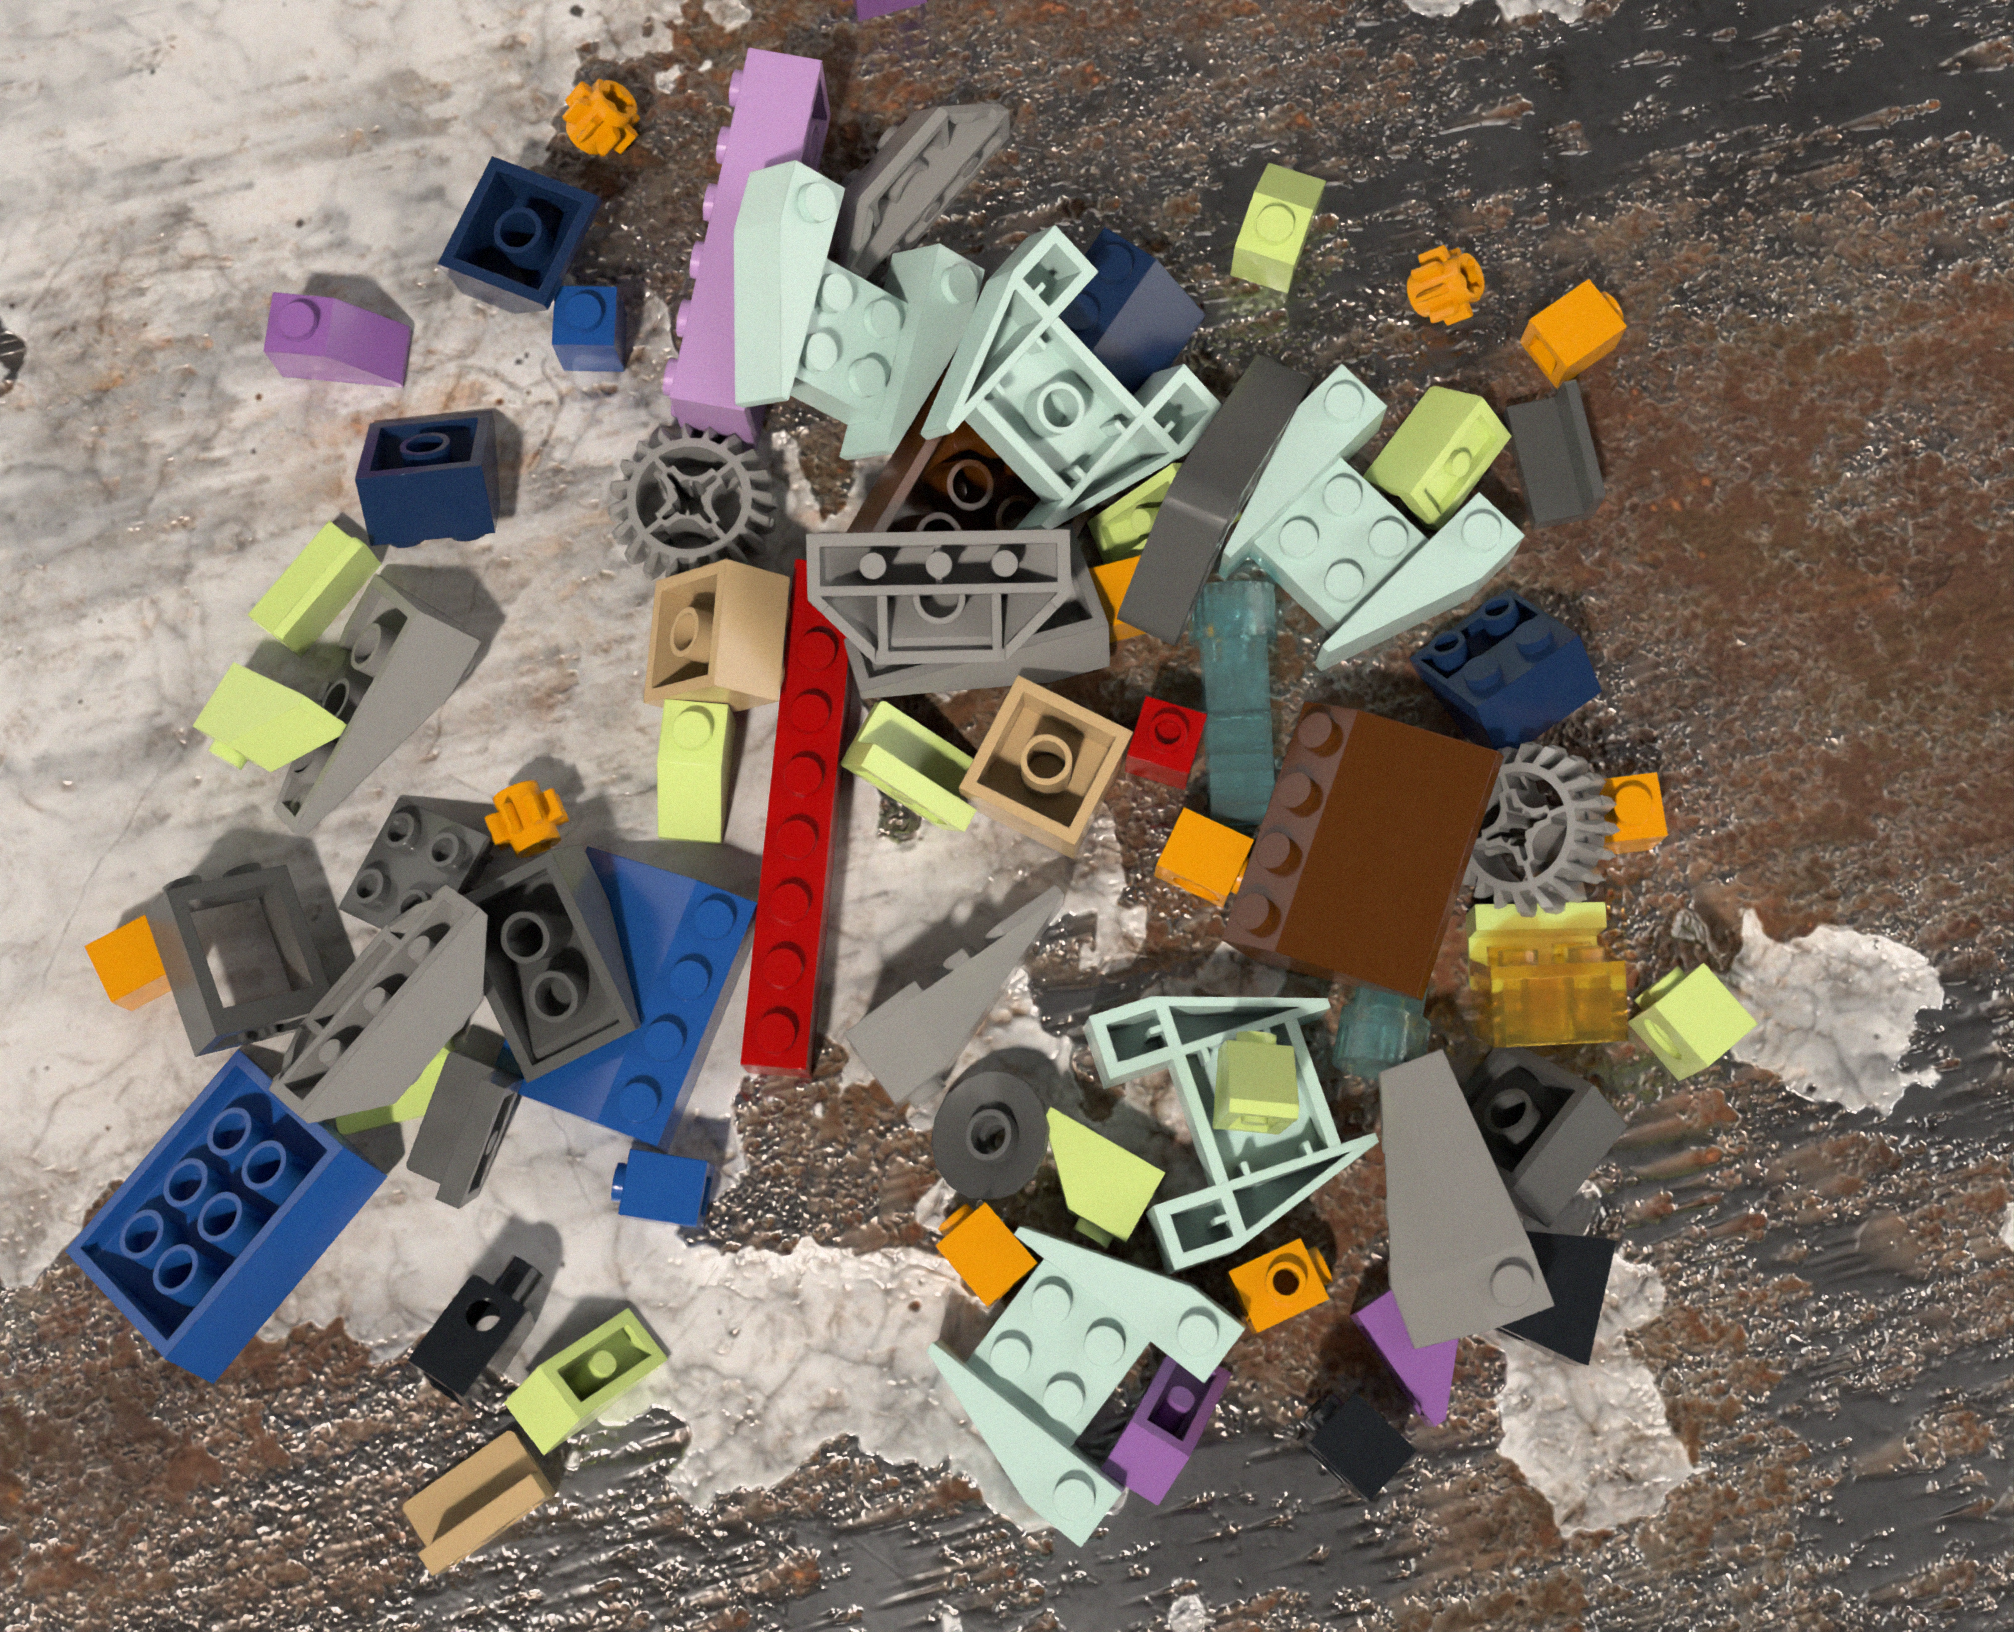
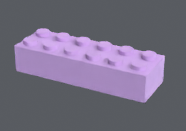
(776, 119)

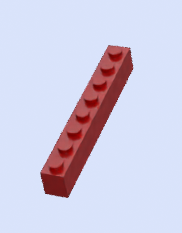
(798, 844)

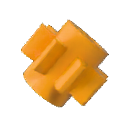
(601, 117)
(1445, 285)
(526, 819)

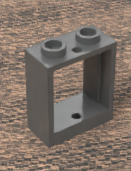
(186, 967)

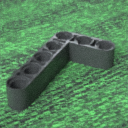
(1209, 497)

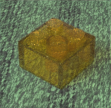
(1548, 997)

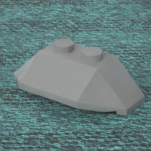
(913, 182)
(939, 591)
(388, 1012)

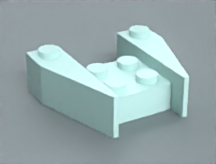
(828, 333)
(1050, 399)
(1344, 544)
(1248, 1173)
(1061, 1359)

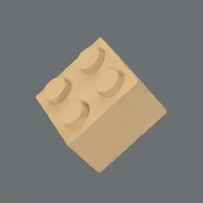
(718, 636)
(1045, 766)

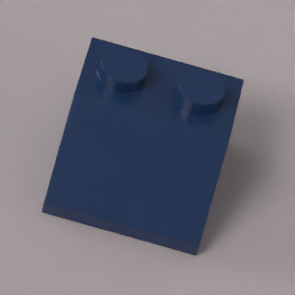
(517, 237)
(1131, 312)
(429, 479)

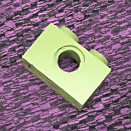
(1690, 1020)

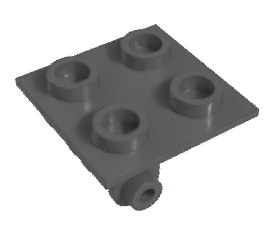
(413, 860)

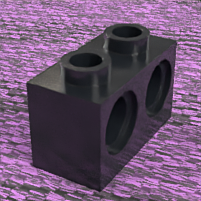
(1354, 1443)

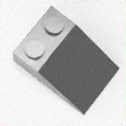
(554, 961)

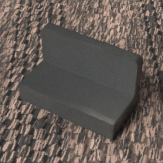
(1555, 458)
(463, 1126)

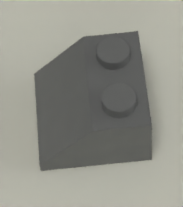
(1540, 1128)

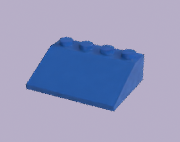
(683, 962)
(223, 1219)

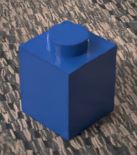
(589, 328)
(663, 1189)

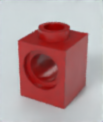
(1165, 742)

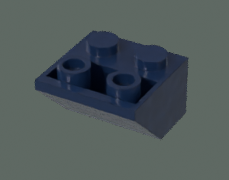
(1507, 672)

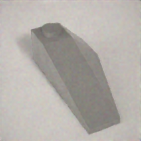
(1064, 646)
(394, 677)
(924, 1032)
(1452, 1229)

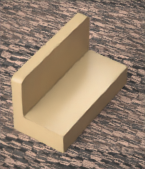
(476, 1502)

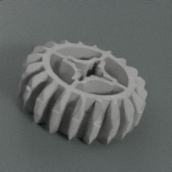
(712, 488)
(1558, 849)

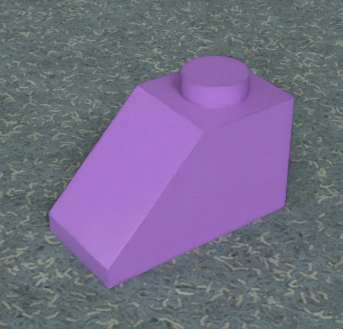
(335, 341)
(1420, 1373)
(1164, 1429)

